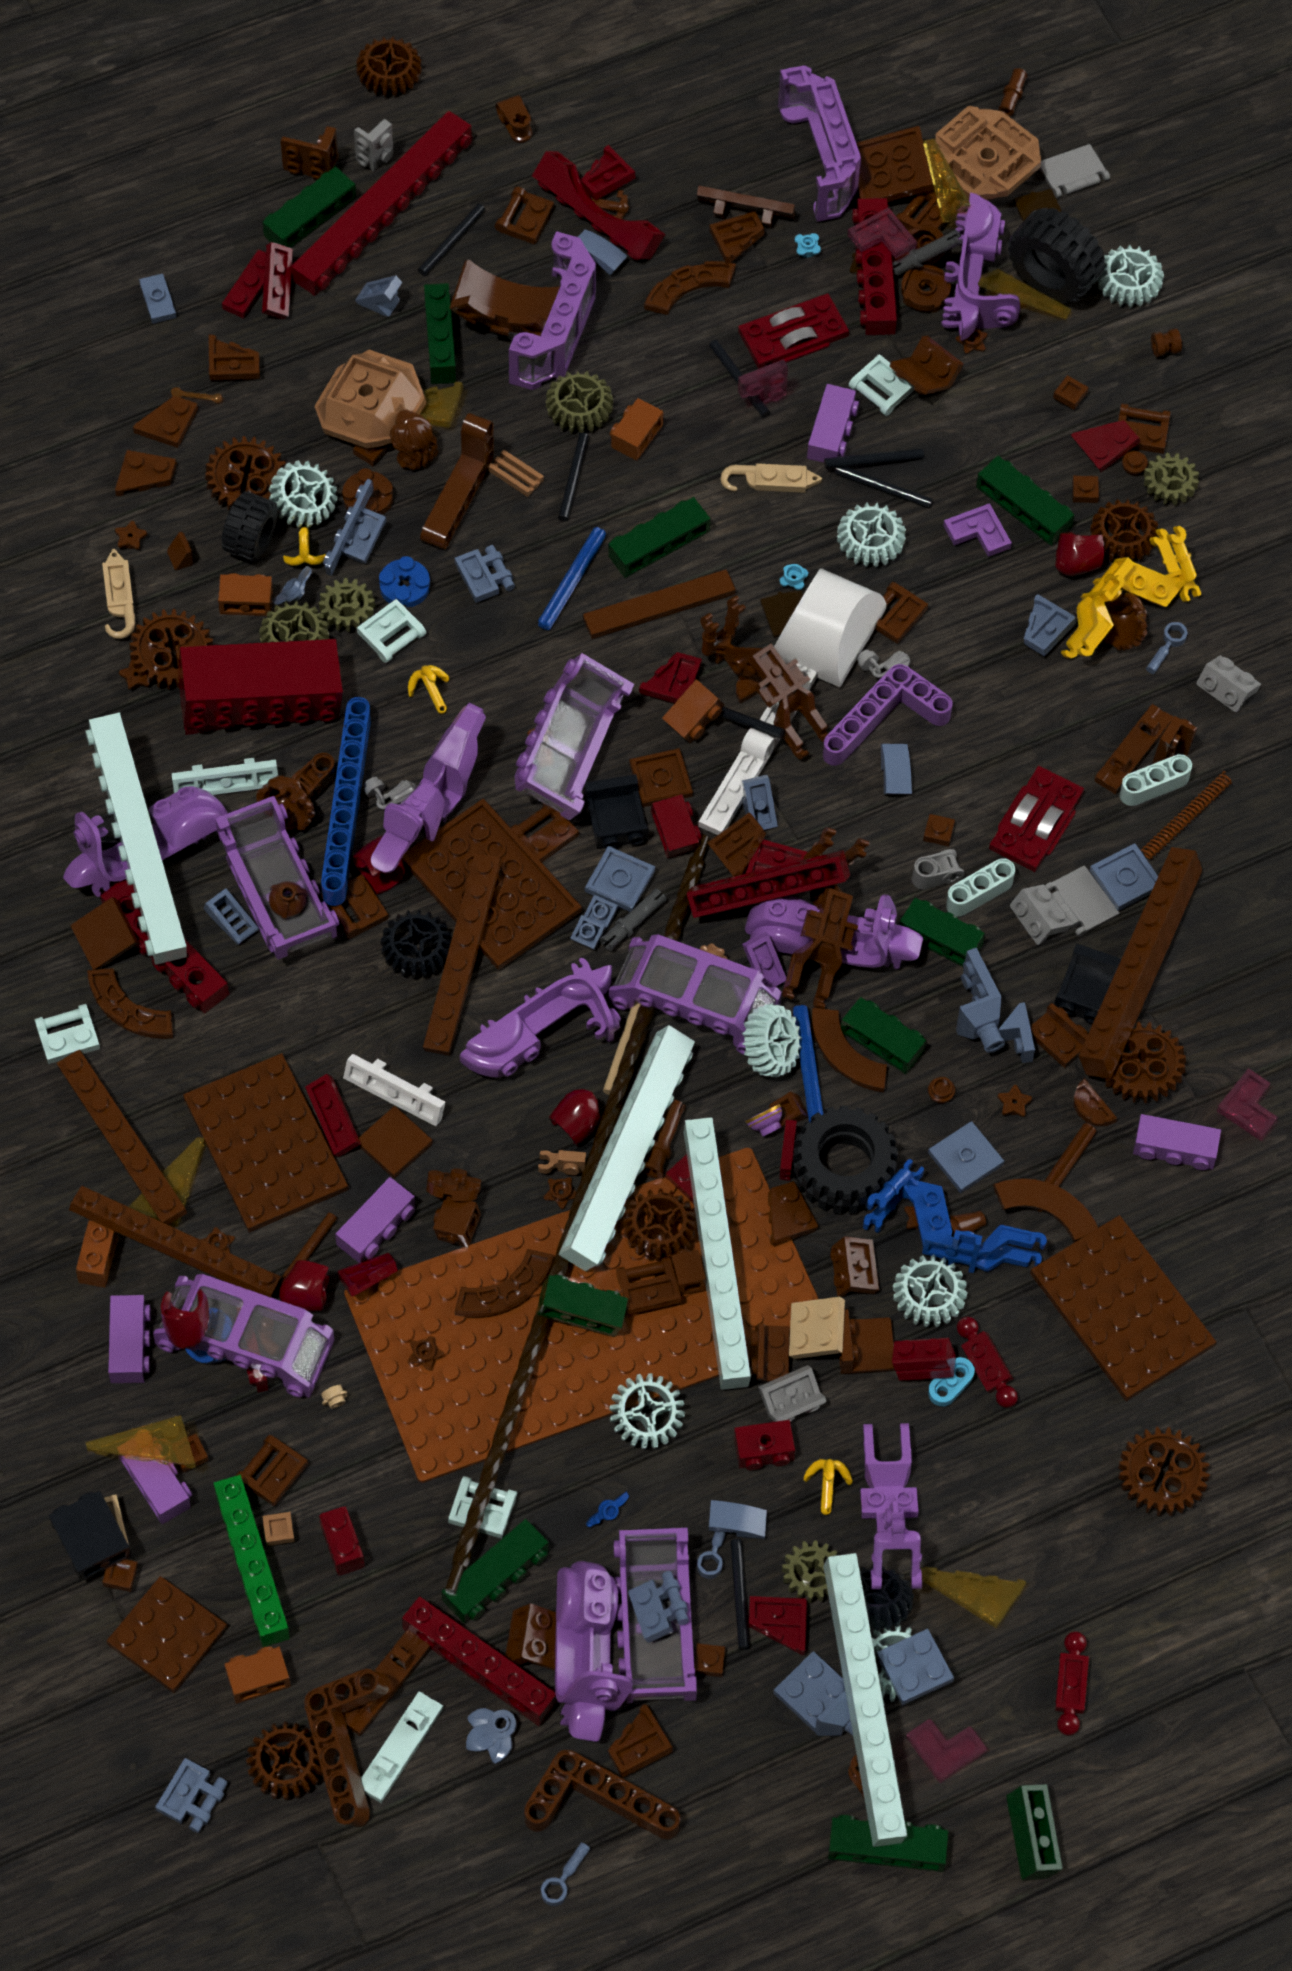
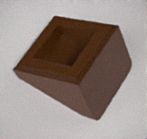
(180, 552)
(791, 1107)

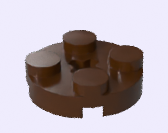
(925, 300)
(382, 491)
(454, 1183)

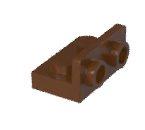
(1176, 737)
(1059, 1035)
(854, 1266)
(770, 1352)

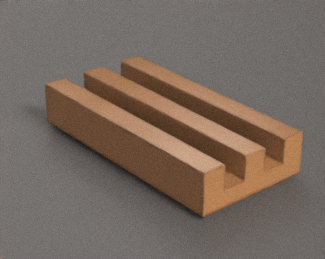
(518, 470)

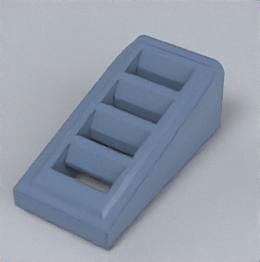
(225, 897)

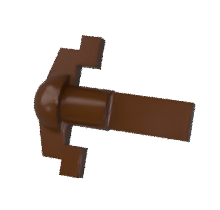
(620, 207)

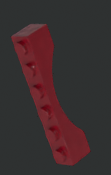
(562, 178)

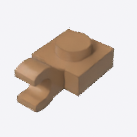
(566, 1162)

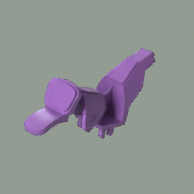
(437, 793)

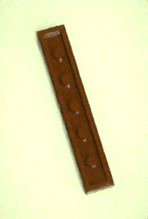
(659, 604)

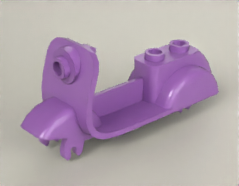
(980, 244)
(177, 824)
(874, 943)
(512, 1038)
(582, 1649)

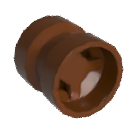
(1166, 342)

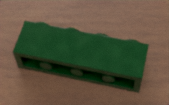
(309, 208)
(439, 333)
(1025, 500)
(659, 537)
(496, 1571)
(921, 1849)

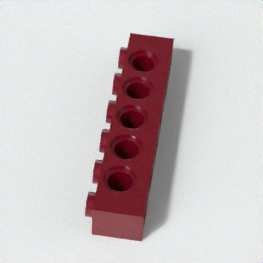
(882, 319)
(768, 884)
(203, 995)
(480, 1661)

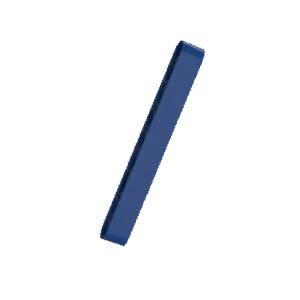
(346, 810)

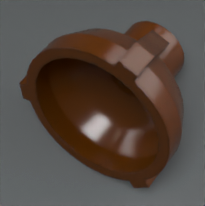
(285, 906)

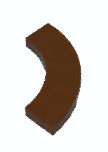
(686, 280)
(123, 1011)
(841, 1055)
(1049, 1198)
(509, 1293)

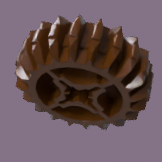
(376, 59)
(1122, 522)
(644, 1237)
(267, 1745)

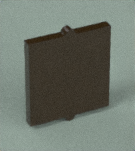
(1035, 201)
(779, 609)

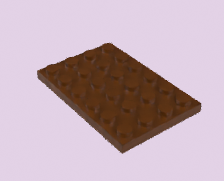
(526, 896)
(265, 1142)
(1123, 1308)

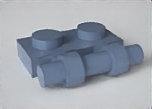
(477, 575)
(650, 1608)
(184, 1789)

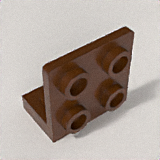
(308, 157)
(929, 367)
(866, 1345)
(532, 1636)

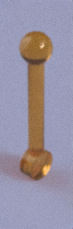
(217, 398)

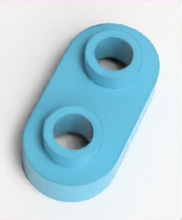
(952, 1386)

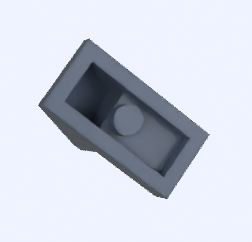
(380, 295)
(759, 801)
(1018, 1029)

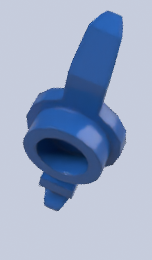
(607, 1510)

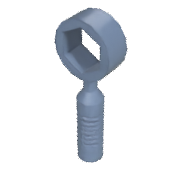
(1164, 650)
(717, 1542)
(568, 1870)

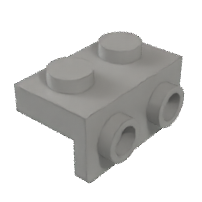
(375, 147)
(1227, 682)
(1039, 913)
(792, 1395)

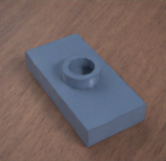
(157, 298)

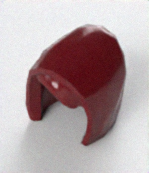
(1079, 554)
(378, 880)
(577, 1115)
(305, 1286)
(184, 1327)

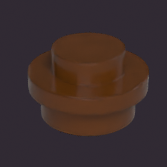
(1134, 463)
(941, 1090)

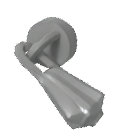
(869, 659)
(375, 786)

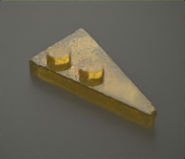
(947, 188)
(1006, 284)
(441, 404)
(179, 1176)
(158, 1442)
(981, 1595)

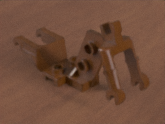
(780, 680)
(825, 928)

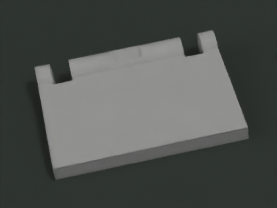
(1073, 170)
(1082, 900)

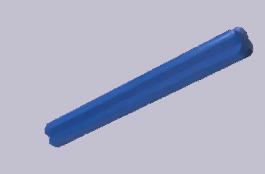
(571, 578)
(808, 1062)

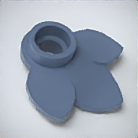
(293, 588)
(487, 1734)

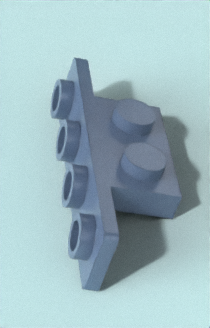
(358, 533)

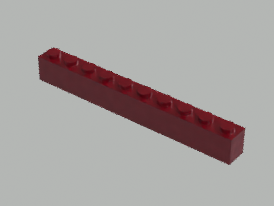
(381, 203)

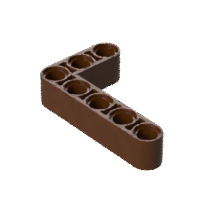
(466, 477)
(339, 1739)
(599, 1793)

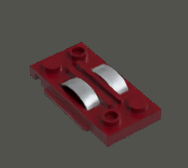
(794, 331)
(1036, 819)

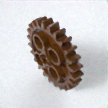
(223, 470)
(147, 652)
(1144, 1082)
(1187, 1480)

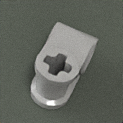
(941, 868)

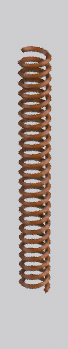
(1186, 815)

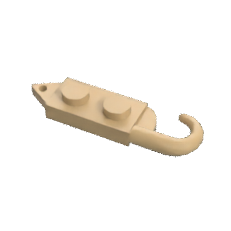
(772, 477)
(119, 593)

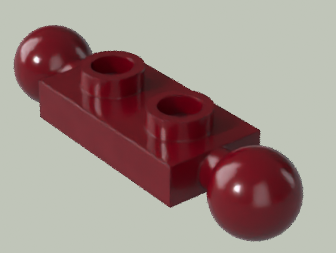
(987, 1362)
(1071, 1683)

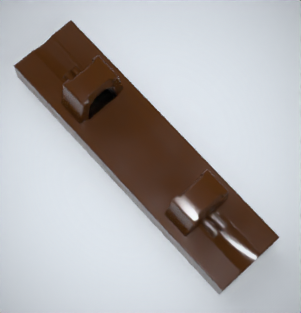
(724, 199)
(1133, 748)
(410, 1652)

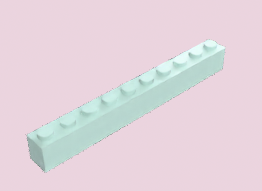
(137, 839)
(627, 1149)
(716, 1253)
(864, 1700)

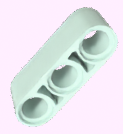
(1163, 771)
(984, 877)

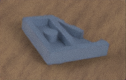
(1047, 625)

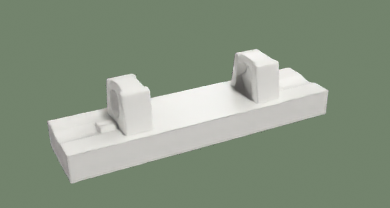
(394, 1089)

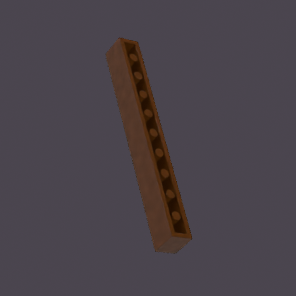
(1140, 963)

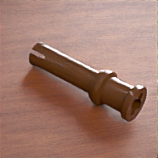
(661, 1149)

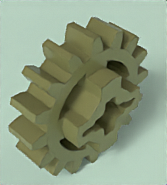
(1171, 478)
(346, 604)
(802, 1565)

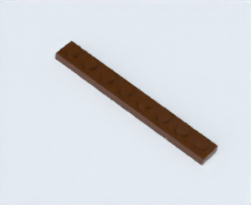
(462, 954)
(121, 1138)
(173, 1242)

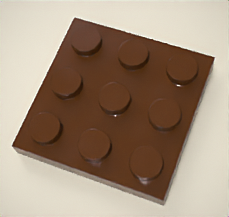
(894, 166)
(167, 1634)

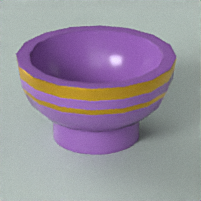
(766, 1121)

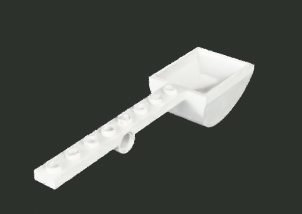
(826, 640)

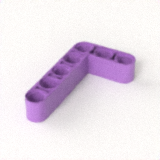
(880, 708)

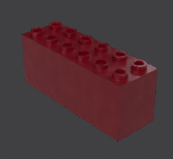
(259, 683)

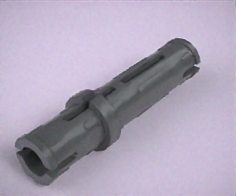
(919, 256)
(625, 926)

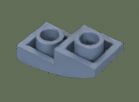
(602, 251)
(896, 768)
(594, 922)
(737, 1518)

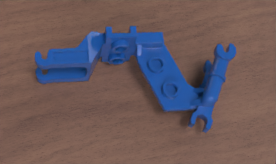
(936, 1227)

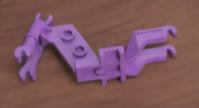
(890, 1505)

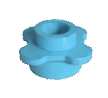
(807, 250)
(794, 570)

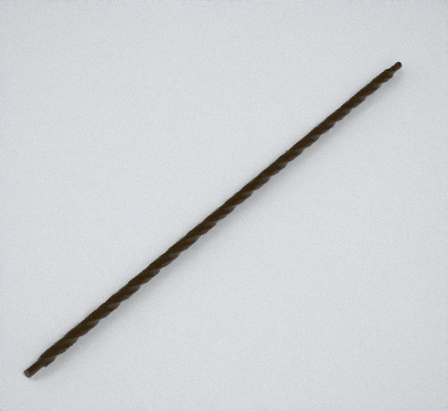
(560, 1265)

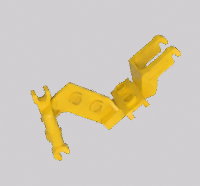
(1145, 583)

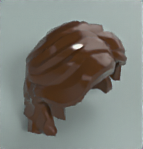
(414, 440)
(1128, 621)
(294, 799)

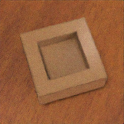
(278, 1528)

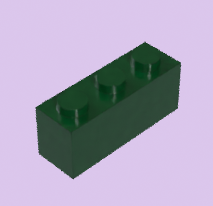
(942, 931)
(883, 1035)
(582, 1305)
(1034, 1832)

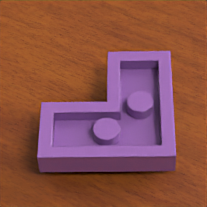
(981, 524)
(765, 959)

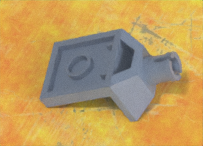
(983, 1014)
(817, 1697)

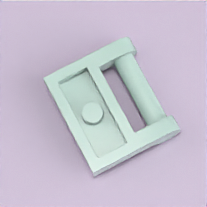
(886, 380)
(385, 625)
(67, 1041)
(495, 1516)

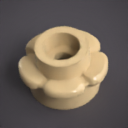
(334, 1396)

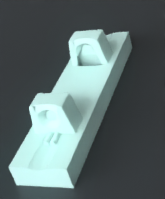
(227, 778)
(400, 1746)

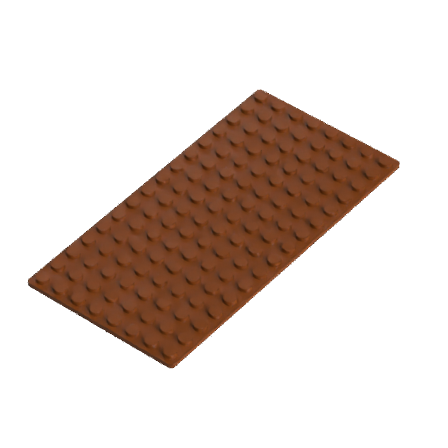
(455, 1406)

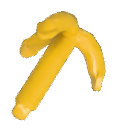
(304, 555)
(428, 675)
(828, 1479)

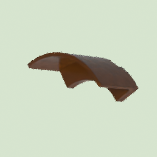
(501, 303)

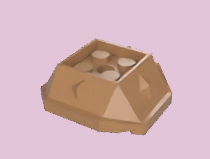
(988, 152)
(367, 397)

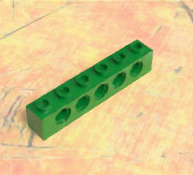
(251, 1561)

